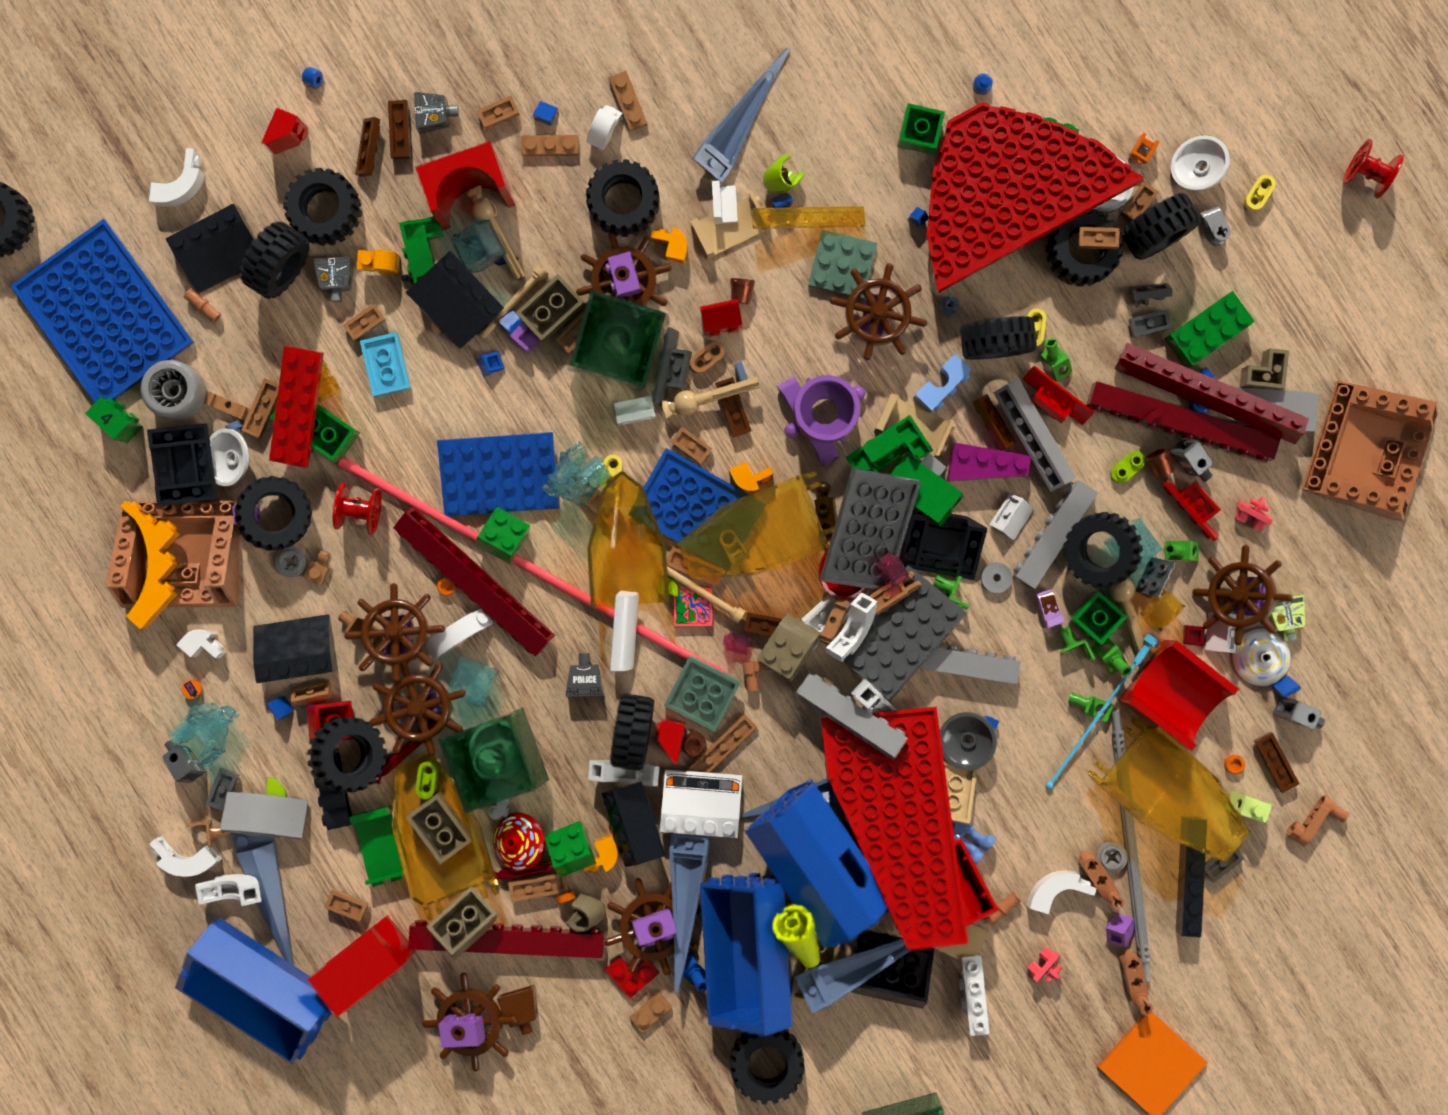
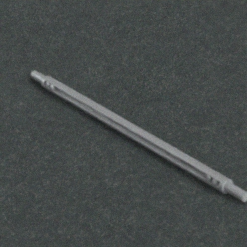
(1133, 861)

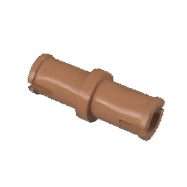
(202, 305)
(1004, 908)

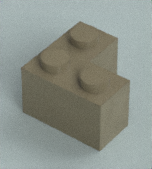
(1271, 372)

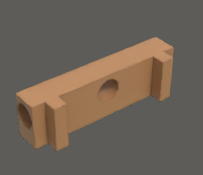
(221, 404)
(831, 629)

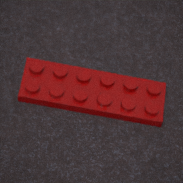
(296, 406)

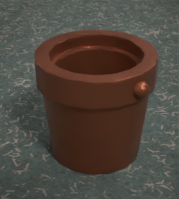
(741, 289)
(1160, 462)
(694, 744)

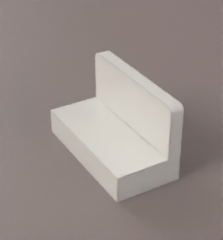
(724, 203)
(634, 410)
(1012, 516)
(1220, 636)

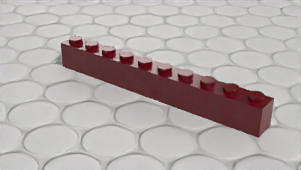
(1212, 393)
(1184, 421)
(473, 581)
(520, 941)

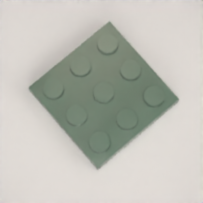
(836, 258)
(702, 693)

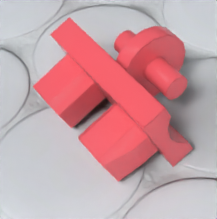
(1261, 518)
(1039, 972)

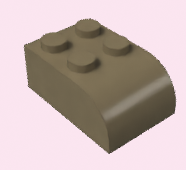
(551, 308)
(788, 647)
(440, 827)
(462, 923)

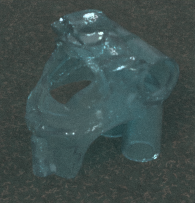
(573, 482)
(210, 725)

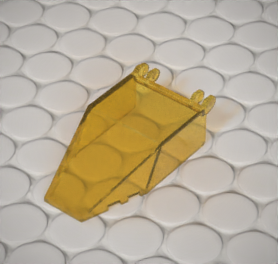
(756, 532)
(1173, 793)
(425, 877)

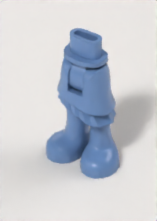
(984, 842)

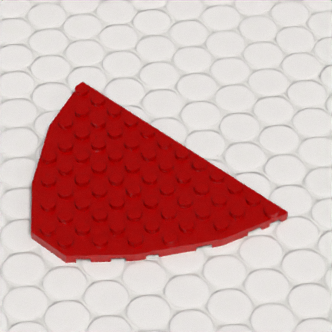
(1009, 182)

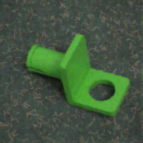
(1056, 359)
(1181, 550)
(950, 588)
(1072, 643)
(1113, 658)
(1089, 705)

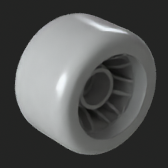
(159, 388)

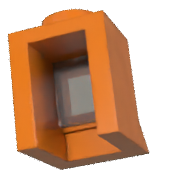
(1143, 150)

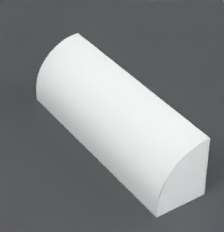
(624, 631)

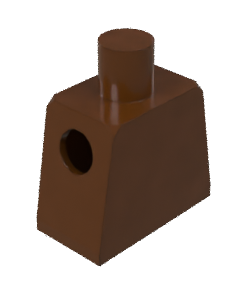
(521, 1004)

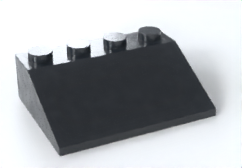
(212, 247)
(454, 300)
(293, 649)
(901, 982)

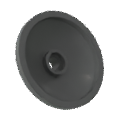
(966, 754)

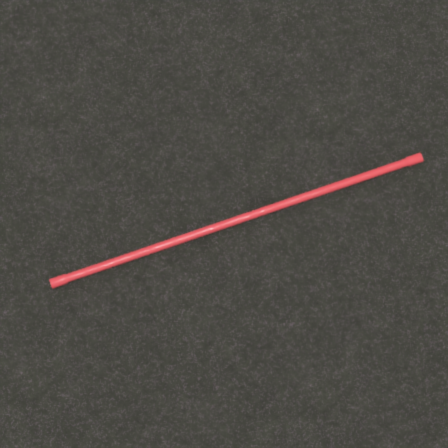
(355, 469)

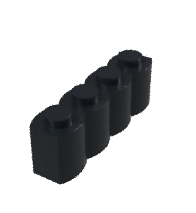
(334, 803)

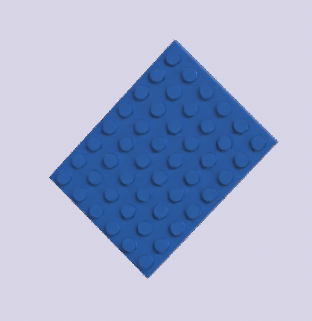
(102, 312)

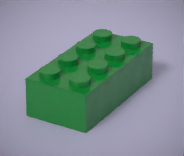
(1209, 330)
(331, 434)

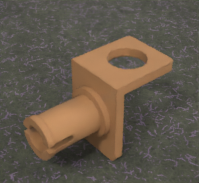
(354, 623)
(212, 832)

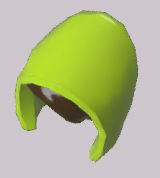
(779, 178)

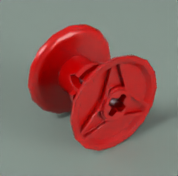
(1373, 168)
(348, 507)

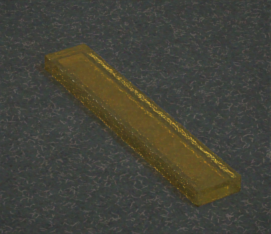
(808, 217)

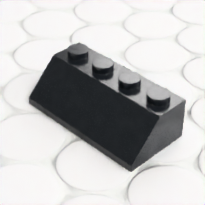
(633, 824)

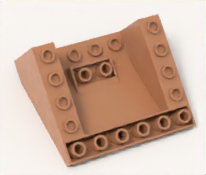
(1371, 449)
(204, 550)

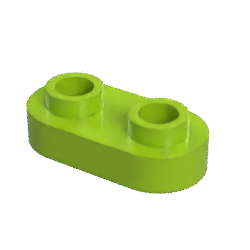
(1128, 466)
(427, 778)

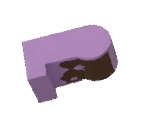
(1049, 609)

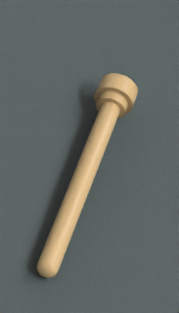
(538, 274)
(735, 613)

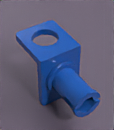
(694, 973)

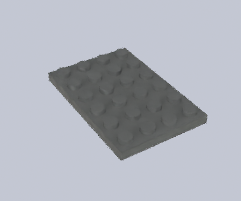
(869, 527)
(905, 637)

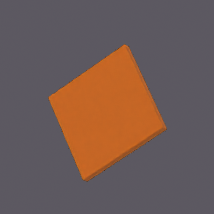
(1152, 1064)

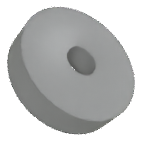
(1004, 574)

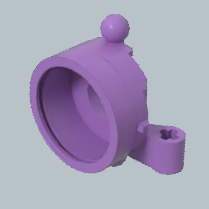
(801, 403)

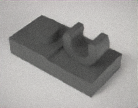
(1154, 291)

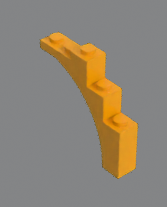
(155, 593)

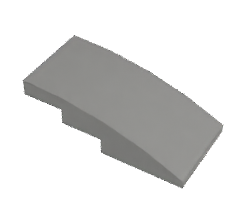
(1298, 402)
(264, 815)

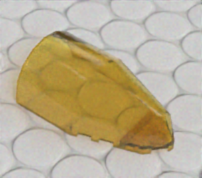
(626, 546)

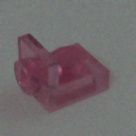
(737, 642)

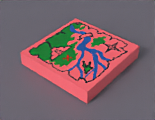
(692, 609)

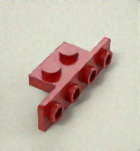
(1055, 398)
(1197, 504)

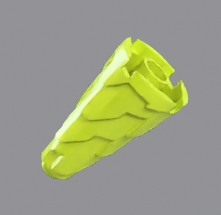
(798, 934)

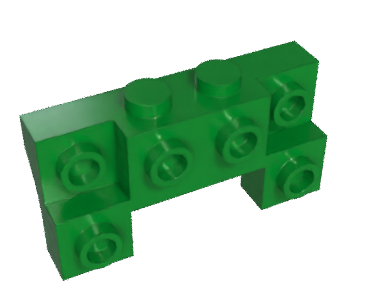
(417, 244)
(890, 445)

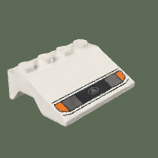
(701, 803)

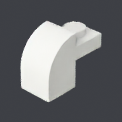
(603, 126)
(197, 640)

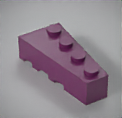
(982, 463)

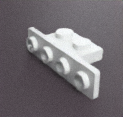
(820, 613)
(974, 995)

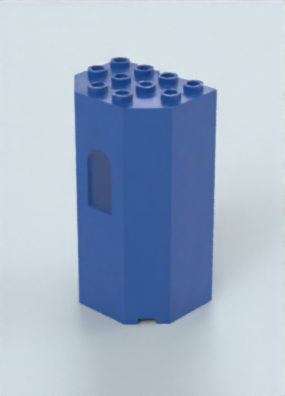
(818, 864)
(743, 956)
(253, 990)

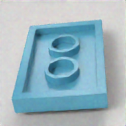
(385, 364)

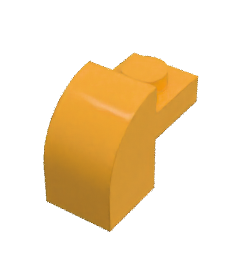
(676, 243)
(379, 261)
(746, 480)
(608, 853)

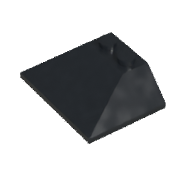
(182, 464)
(946, 549)

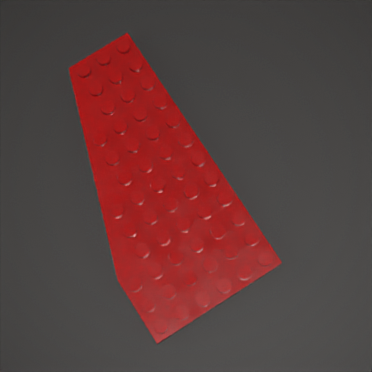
(903, 824)

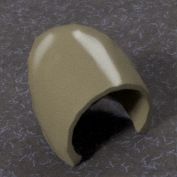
(586, 913)

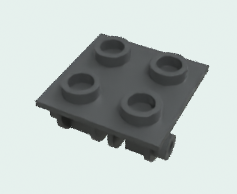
(1155, 577)

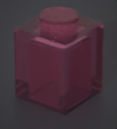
(892, 569)

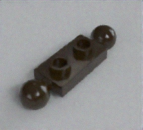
(825, 508)

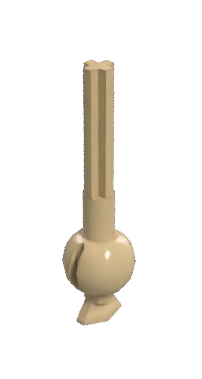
(486, 209)
(687, 403)
(1123, 593)

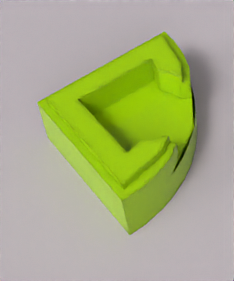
(672, 586)
(275, 788)

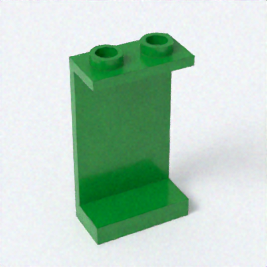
(935, 495)
(378, 845)

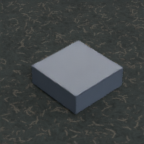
(740, 371)

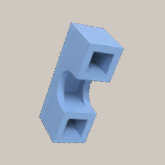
(955, 371)

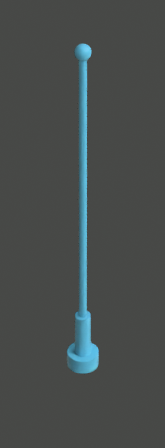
(1150, 642)

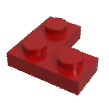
(632, 982)

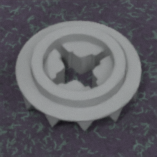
(282, 563)
(1120, 855)

